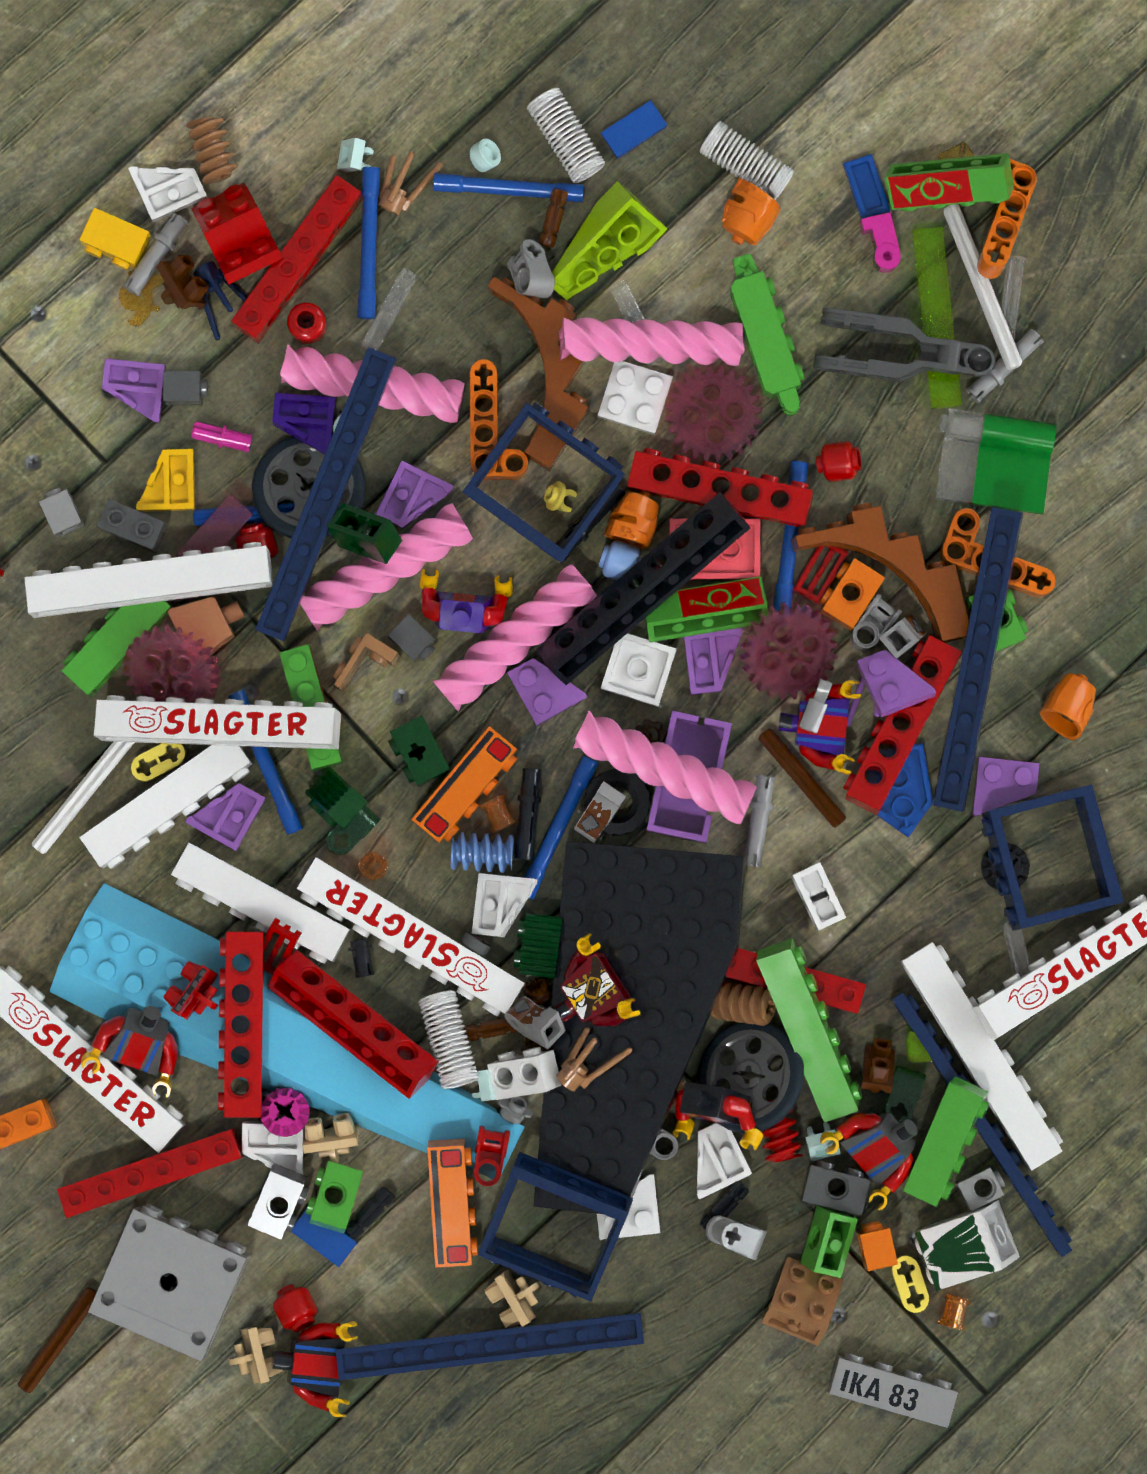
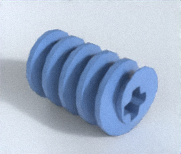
(482, 852)

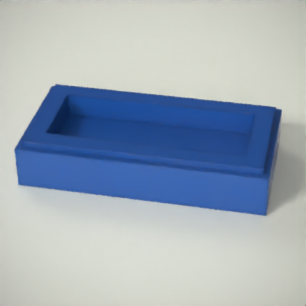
(633, 129)
(866, 187)
(329, 1243)

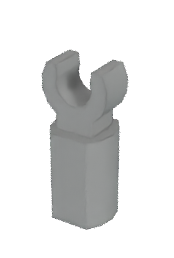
(816, 708)

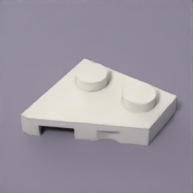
(167, 189)
(499, 902)
(270, 1148)
(718, 1160)
(642, 1216)

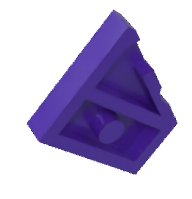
(306, 418)

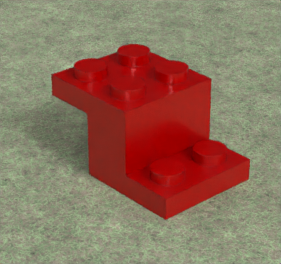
(236, 232)

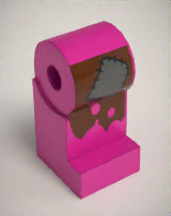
(884, 241)

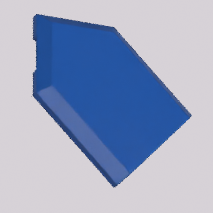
(910, 793)

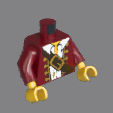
(594, 989)

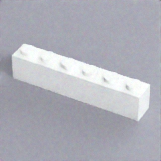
(164, 802)
(258, 901)

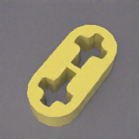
(162, 767)
(917, 1282)

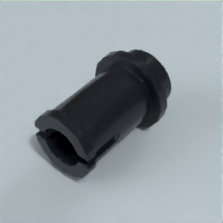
(361, 957)

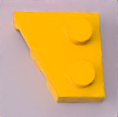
(171, 484)

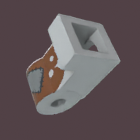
(903, 635)
(599, 812)
(534, 1020)

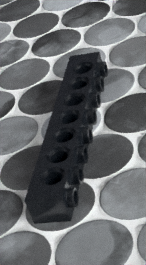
(643, 588)

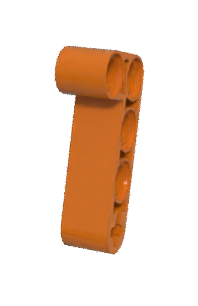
(1007, 222)
(489, 420)
(971, 550)

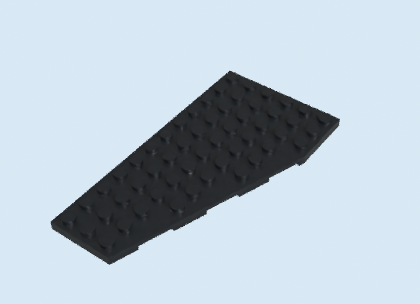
(670, 937)

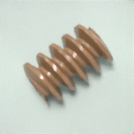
(211, 149)
(744, 1004)

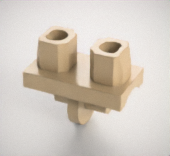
(331, 1141)
(519, 1309)
(253, 1341)

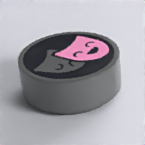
(475, 943)

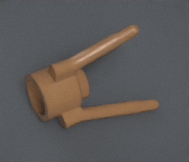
(392, 197)
(574, 1071)

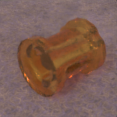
(497, 813)
(379, 873)
(954, 1311)

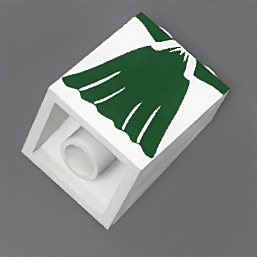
(966, 1246)

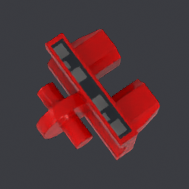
(197, 993)

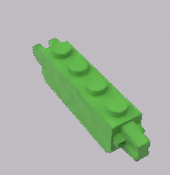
(764, 334)

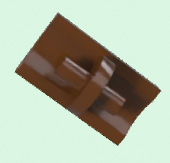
(180, 286)
(878, 1066)

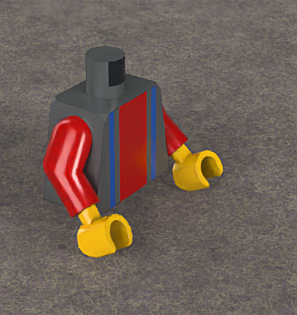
(137, 1041)
(879, 1147)

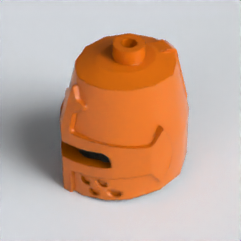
(749, 213)
(634, 520)
(1072, 698)

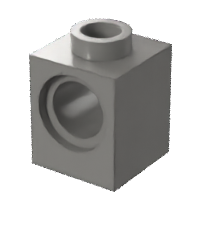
(61, 512)
(967, 1191)

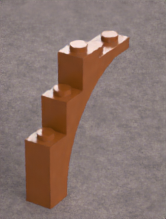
(559, 374)
(935, 588)

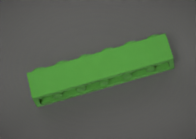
(808, 1029)

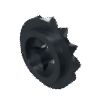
(1021, 866)

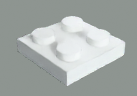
(635, 397)
(638, 669)

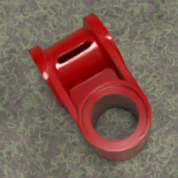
(490, 1153)

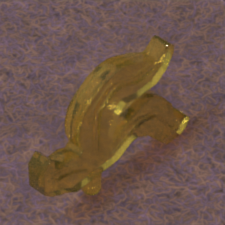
(142, 306)

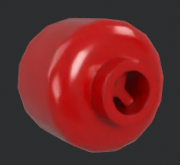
(302, 313)
(839, 461)
(258, 533)
(295, 1308)

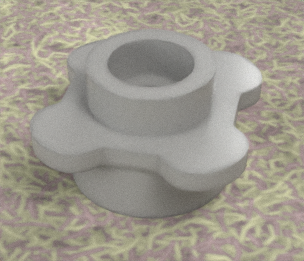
(514, 1109)

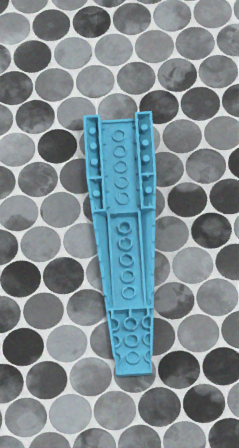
(134, 953)

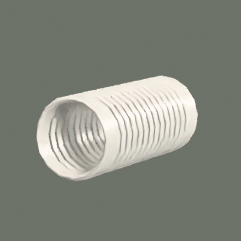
(585, 169)
(778, 183)
(452, 1039)

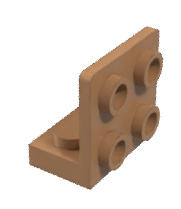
(378, 651)
(803, 1302)

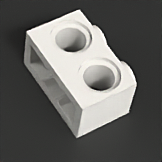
(818, 896)
(524, 1075)

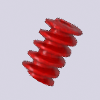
(781, 1141)

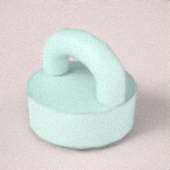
(485, 155)

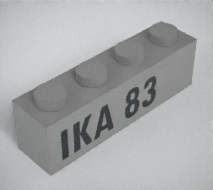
(892, 1390)

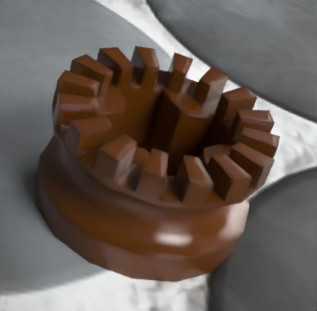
(538, 990)

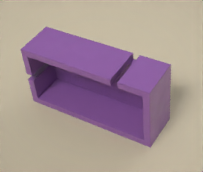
(708, 743)

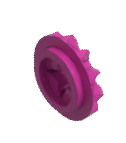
(285, 1127)

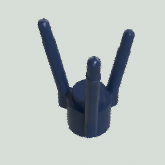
(214, 277)

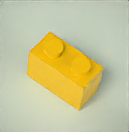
(114, 239)

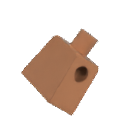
(207, 621)

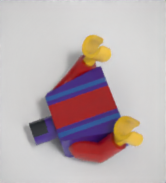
(463, 611)
(828, 745)

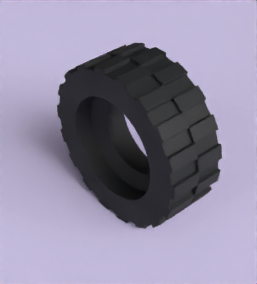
(640, 800)

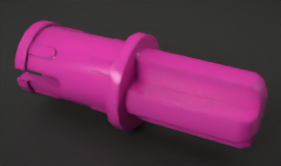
(221, 436)

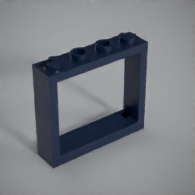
(564, 433)
(1097, 847)
(571, 1188)

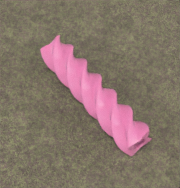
(649, 340)
(335, 375)
(355, 584)
(511, 640)
(661, 766)

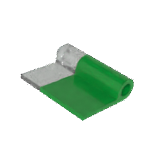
(994, 460)

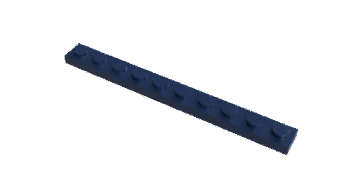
(326, 494)
(978, 659)
(989, 1133)
(489, 1346)

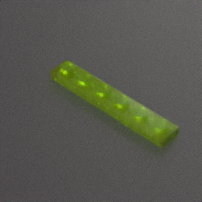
(935, 309)

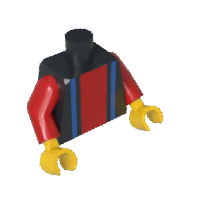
(715, 1105)
(314, 1365)

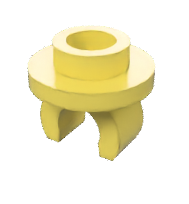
(555, 496)

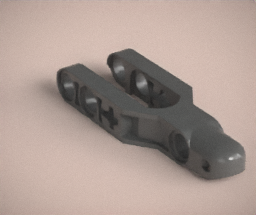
(935, 356)

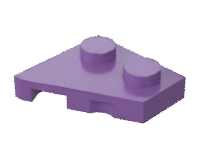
(136, 385)
(411, 495)
(709, 659)
(892, 683)
(543, 691)
(1002, 782)
(229, 816)

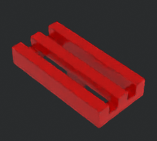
(808, 593)
(284, 933)

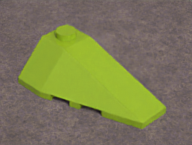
(610, 234)

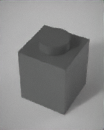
(184, 387)
(412, 639)

